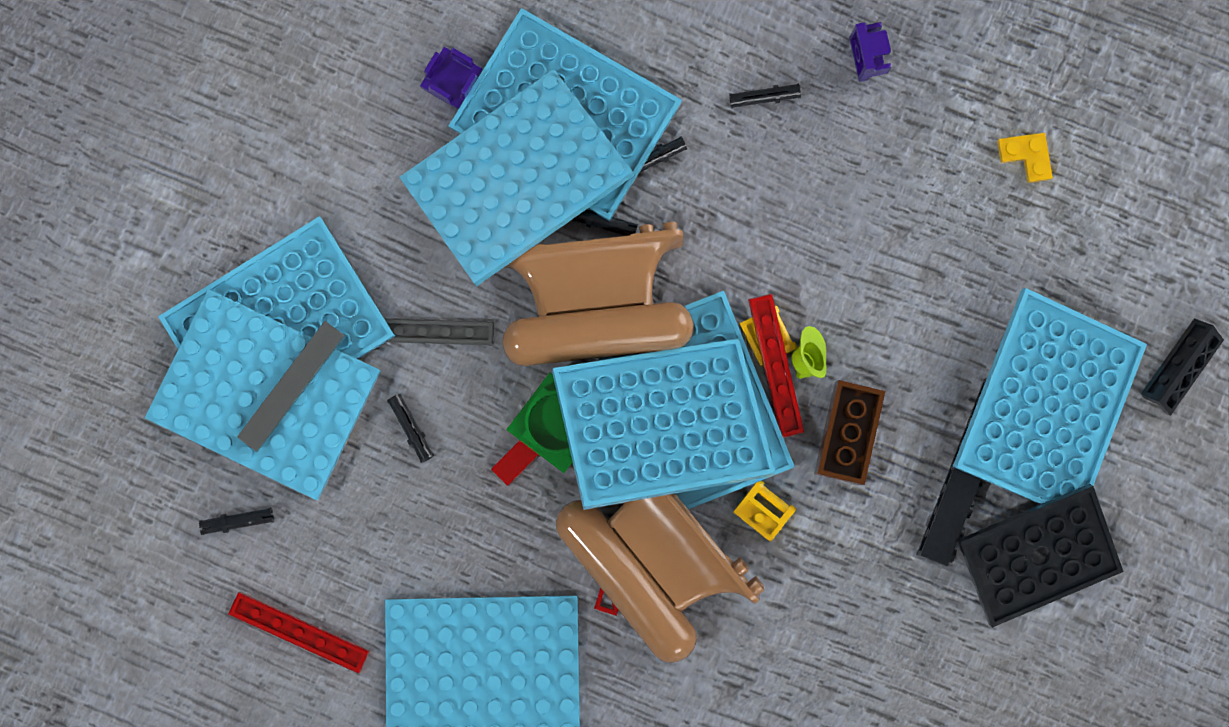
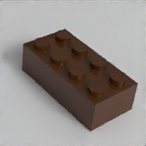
(849, 432)

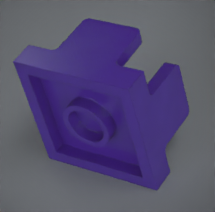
(868, 48)
(450, 76)

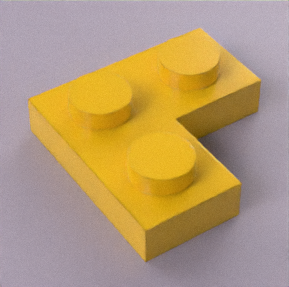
(1031, 150)

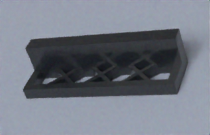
(1182, 362)

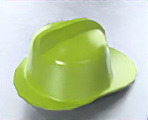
(810, 356)

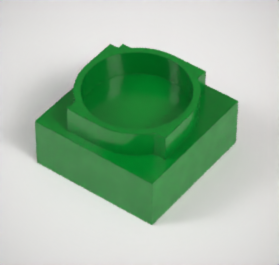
(542, 426)

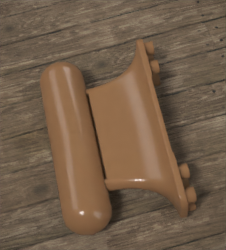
(597, 300)
(653, 566)

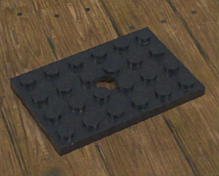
(1077, 555)

